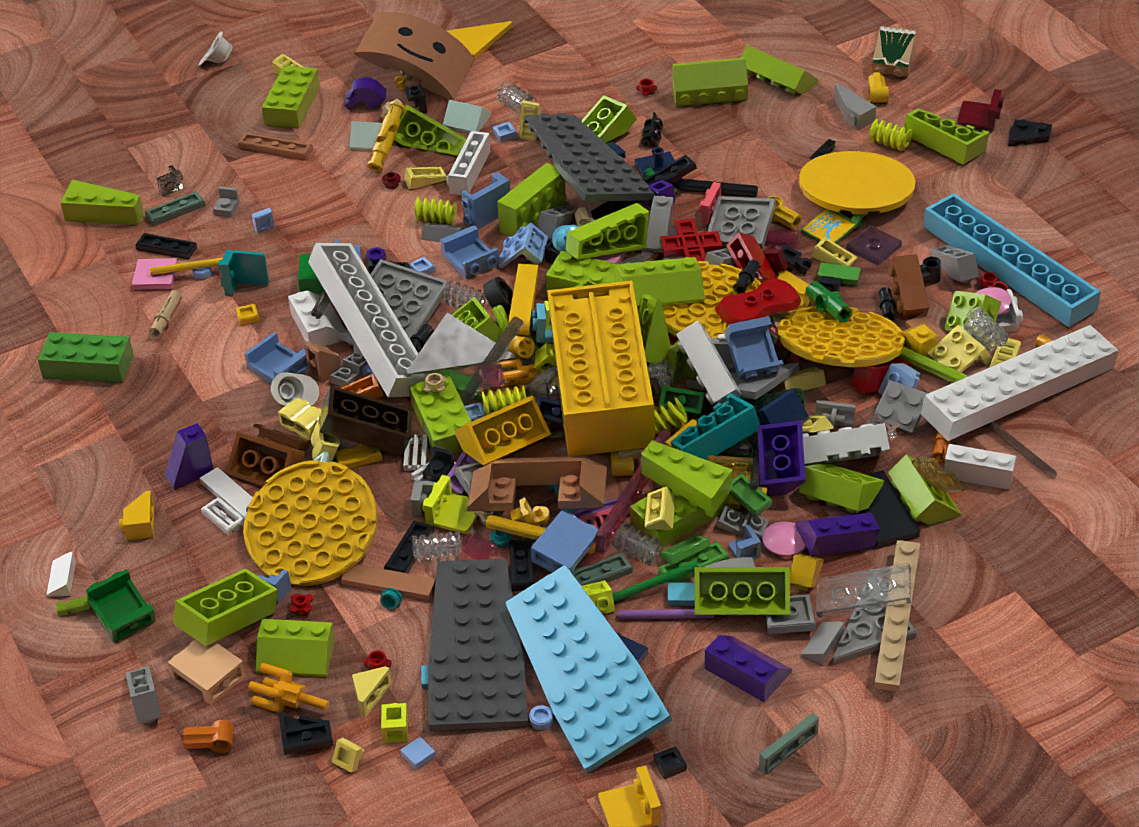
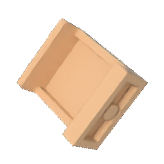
(208, 669)

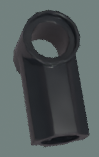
(931, 270)

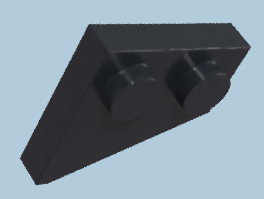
(1029, 132)
(304, 733)

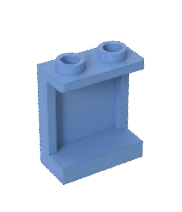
(482, 206)
(468, 252)
(752, 348)
(272, 358)
(563, 543)

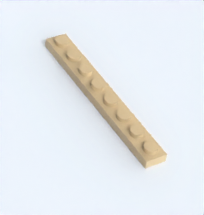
(896, 625)

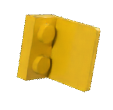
(632, 804)

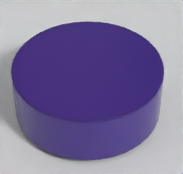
(376, 254)

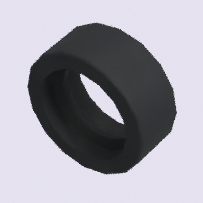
(498, 293)

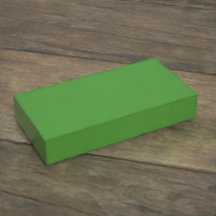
(848, 274)
(753, 501)
(685, 549)

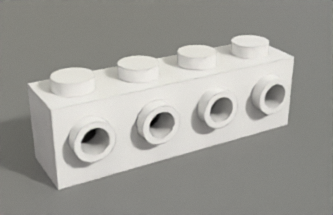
(469, 162)
(708, 363)

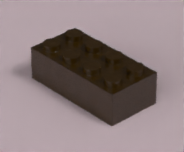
(366, 421)

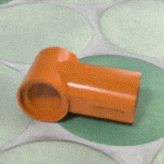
(217, 737)

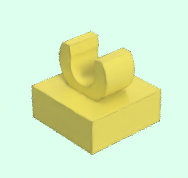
(347, 755)

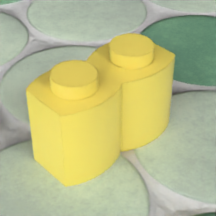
(299, 417)
(323, 442)

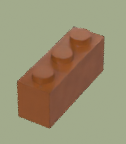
(908, 286)

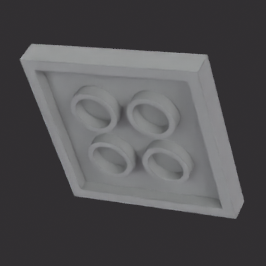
(742, 215)

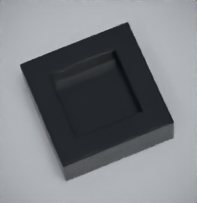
(670, 762)

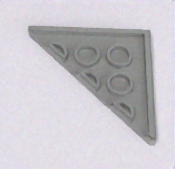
(453, 347)
(758, 386)
(864, 635)

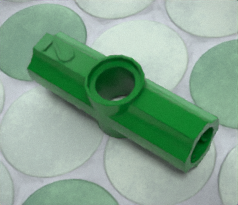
(828, 302)

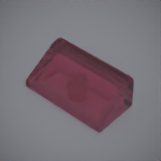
(782, 237)

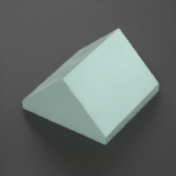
(465, 117)
(363, 135)

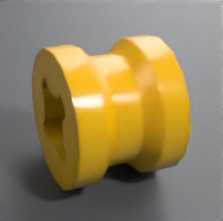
(525, 349)

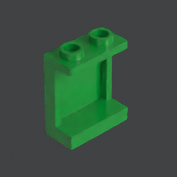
(119, 605)

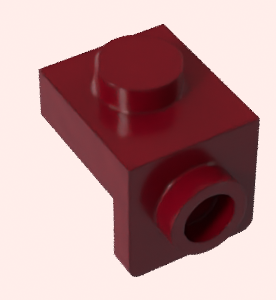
(775, 258)

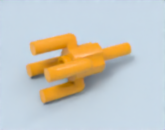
(520, 375)
(282, 691)

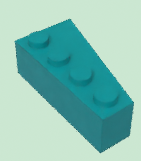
(720, 429)

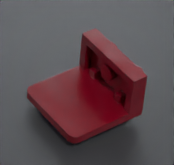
(981, 114)

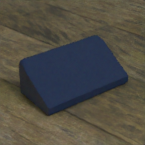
(550, 410)

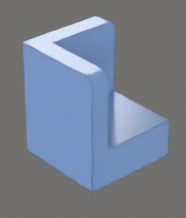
(748, 546)
(281, 582)

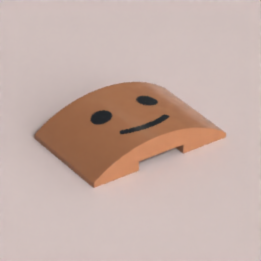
(417, 50)

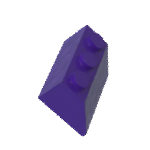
(781, 457)
(839, 533)
(745, 667)

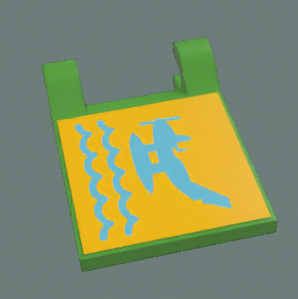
(832, 226)

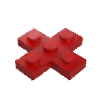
(690, 241)

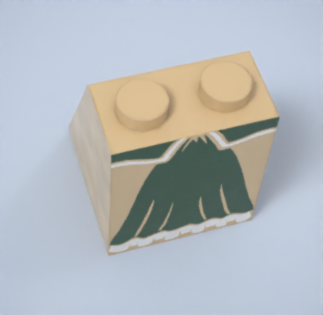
(894, 51)

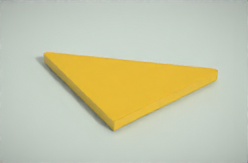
(480, 38)

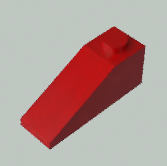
(870, 378)

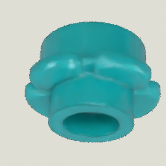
(500, 538)
(390, 598)

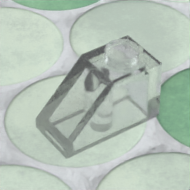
(544, 385)

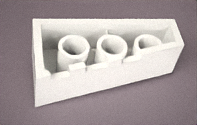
(845, 444)

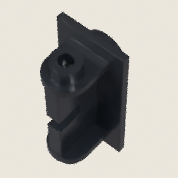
(652, 131)

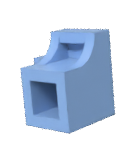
(902, 374)

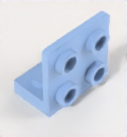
(527, 241)

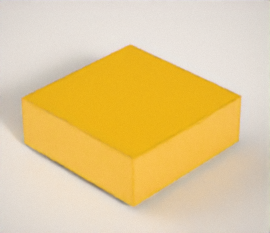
(247, 314)

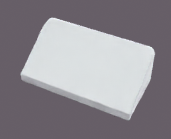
(61, 576)

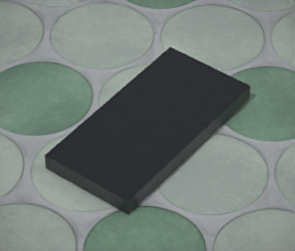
(891, 514)

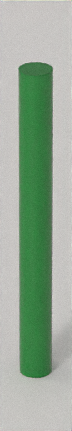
(655, 581)

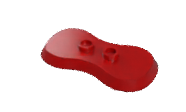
(766, 299)

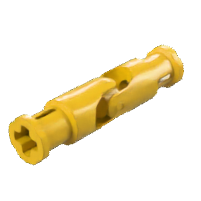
(386, 136)

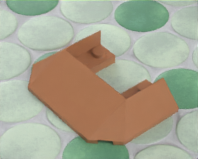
(579, 477)

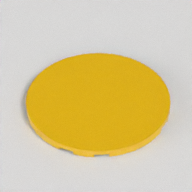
(857, 182)
(717, 284)
(856, 343)
(311, 522)

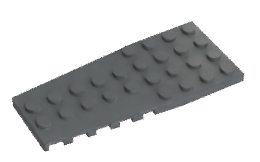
(586, 160)
(475, 649)

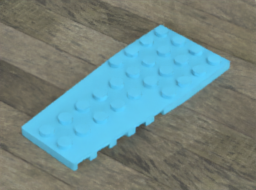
(585, 670)

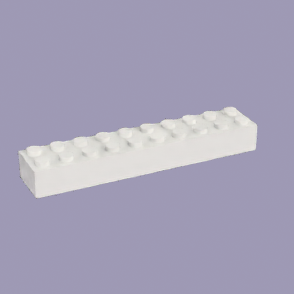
(366, 316)
(1018, 382)

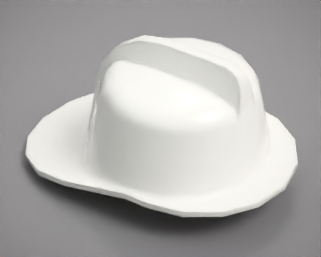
(218, 51)
(289, 386)

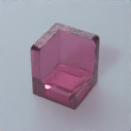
(492, 378)
(477, 545)

